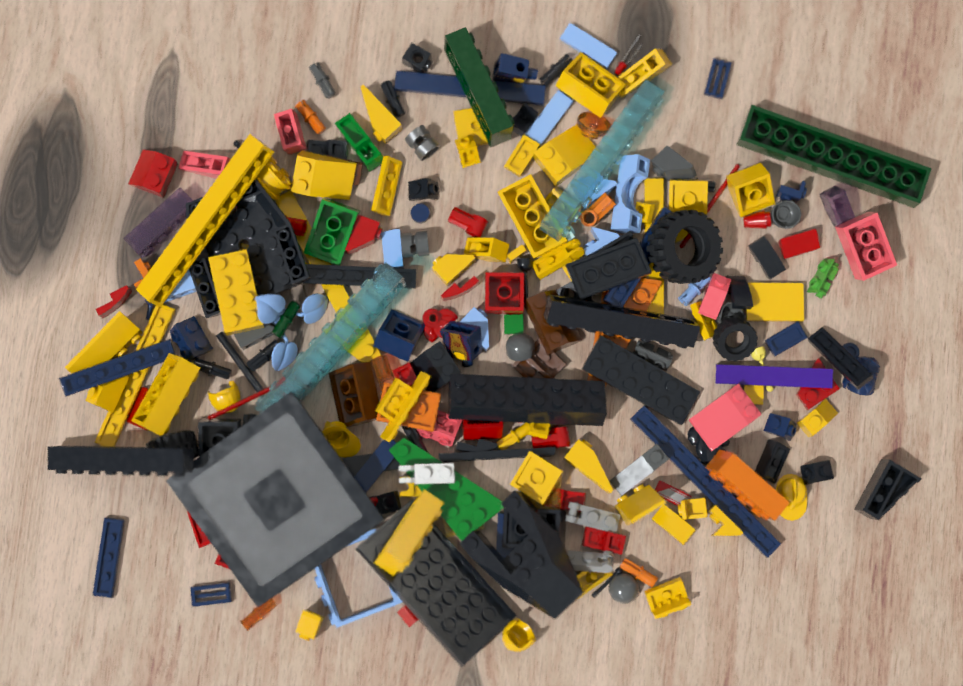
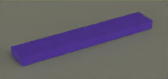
(774, 376)

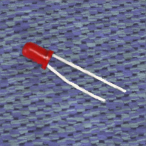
(622, 65)

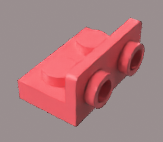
(444, 430)

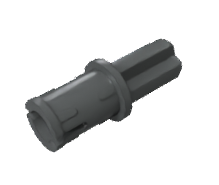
(322, 80)

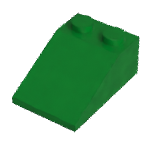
(331, 231)

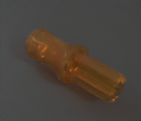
(258, 614)

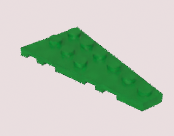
(465, 503)

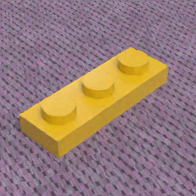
(386, 186)

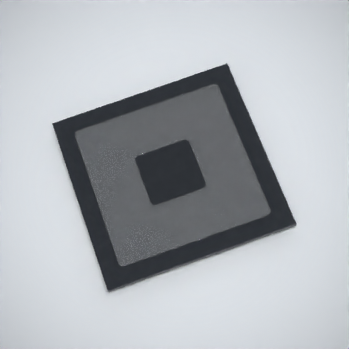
(275, 499)

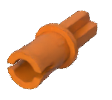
(310, 117)
(638, 572)

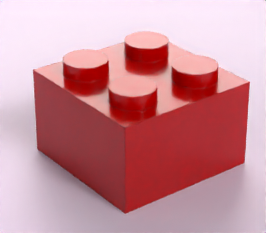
(504, 293)

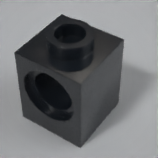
(415, 51)

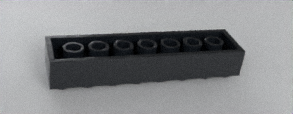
(526, 400)

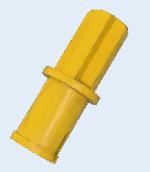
(513, 436)

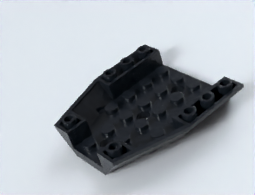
(271, 249)

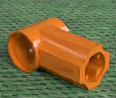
(598, 209)

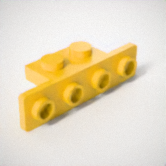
(398, 403)

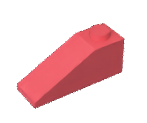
(203, 164)

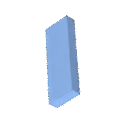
(588, 45)
(549, 117)

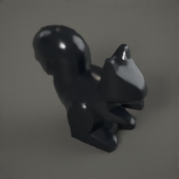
(702, 449)

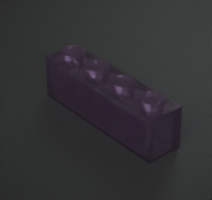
(159, 224)

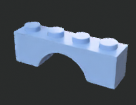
(632, 172)

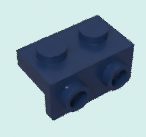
(190, 339)

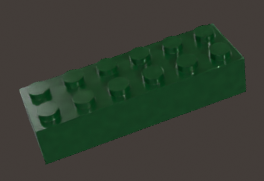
(478, 87)

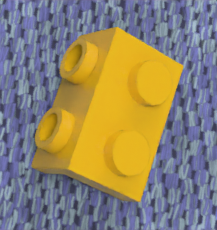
(667, 598)

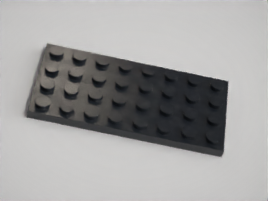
(442, 591)

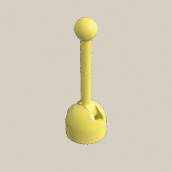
(758, 355)

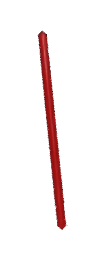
(712, 202)
(239, 403)

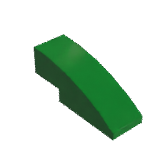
(359, 142)

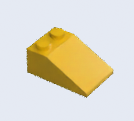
(564, 154)
(323, 176)
(639, 504)

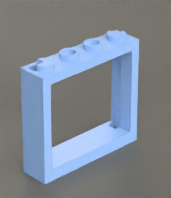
(328, 599)

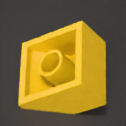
(751, 189)

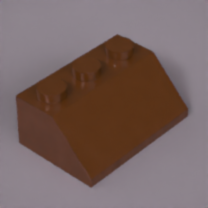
(552, 337)
(355, 393)

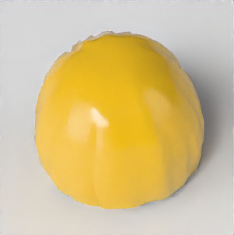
(225, 397)
(518, 636)

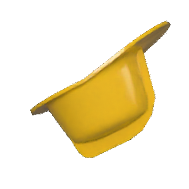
(341, 439)
(795, 492)

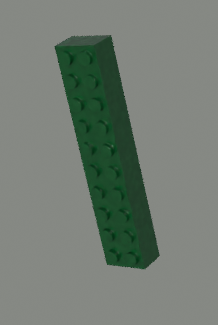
(834, 156)

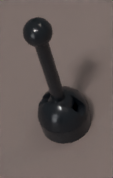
(525, 265)

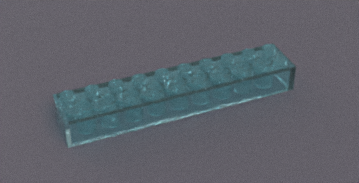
(336, 336)

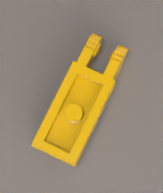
(557, 258)

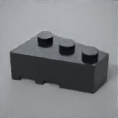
(885, 489)

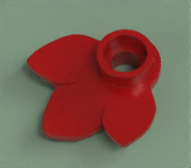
(442, 318)

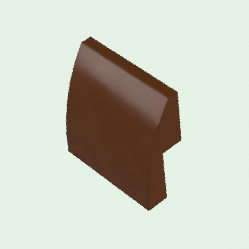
(540, 364)

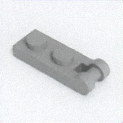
(593, 517)
(592, 561)

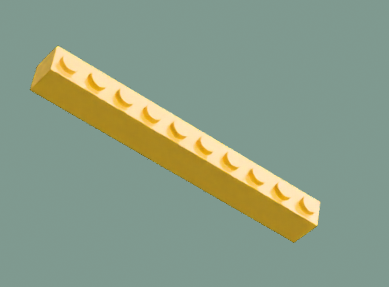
(205, 220)

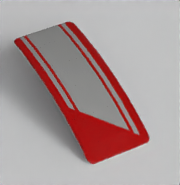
(671, 493)

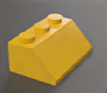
(590, 84)

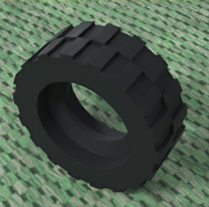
(741, 351)

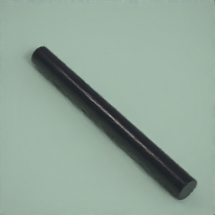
(240, 363)

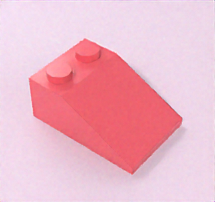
(725, 417)

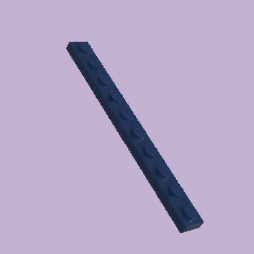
(699, 476)

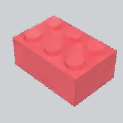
(866, 246)

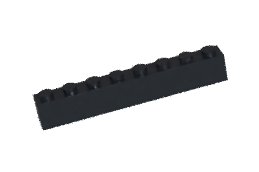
(621, 321)
(120, 459)

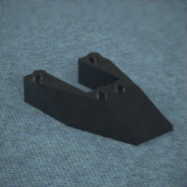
(537, 568)

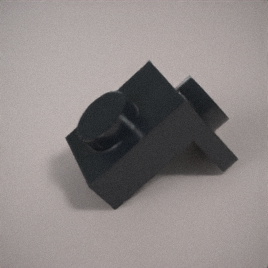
(524, 119)
(423, 189)
(817, 472)

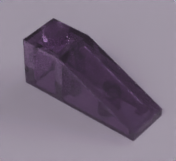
(837, 205)

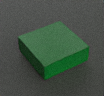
(513, 324)

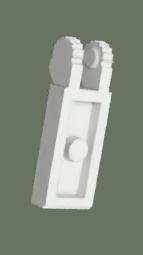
(429, 473)

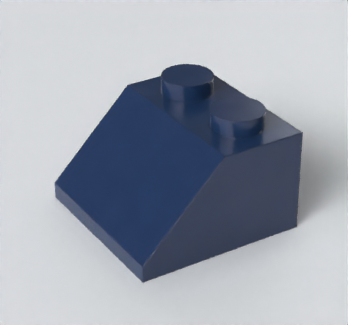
(399, 335)

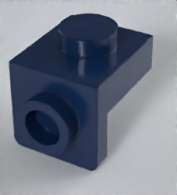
(791, 194)
(780, 426)

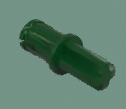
(285, 319)

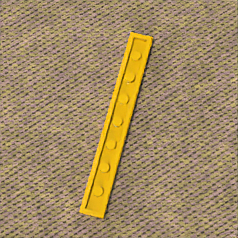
(655, 195)
(289, 206)
(115, 421)

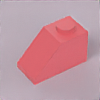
(714, 296)

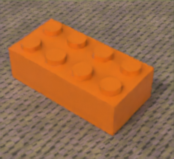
(747, 485)

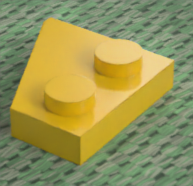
(363, 348)

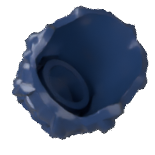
(872, 366)

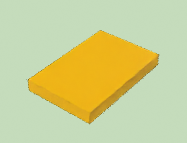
(776, 302)

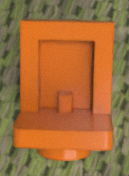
(143, 268)

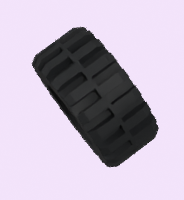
(706, 246)

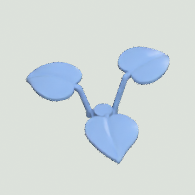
(272, 306)

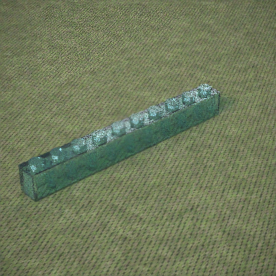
(601, 161)

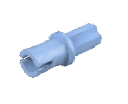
(693, 290)

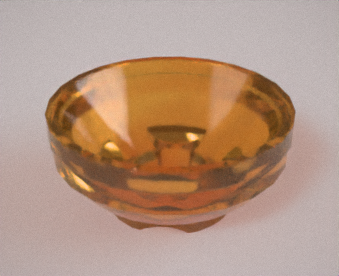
(592, 125)

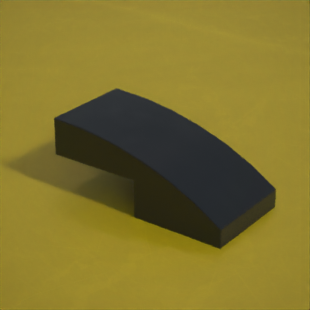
(331, 148)
(766, 257)
(740, 292)
(481, 446)
(388, 502)

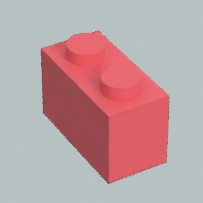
(290, 131)

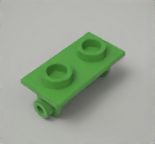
(826, 270)

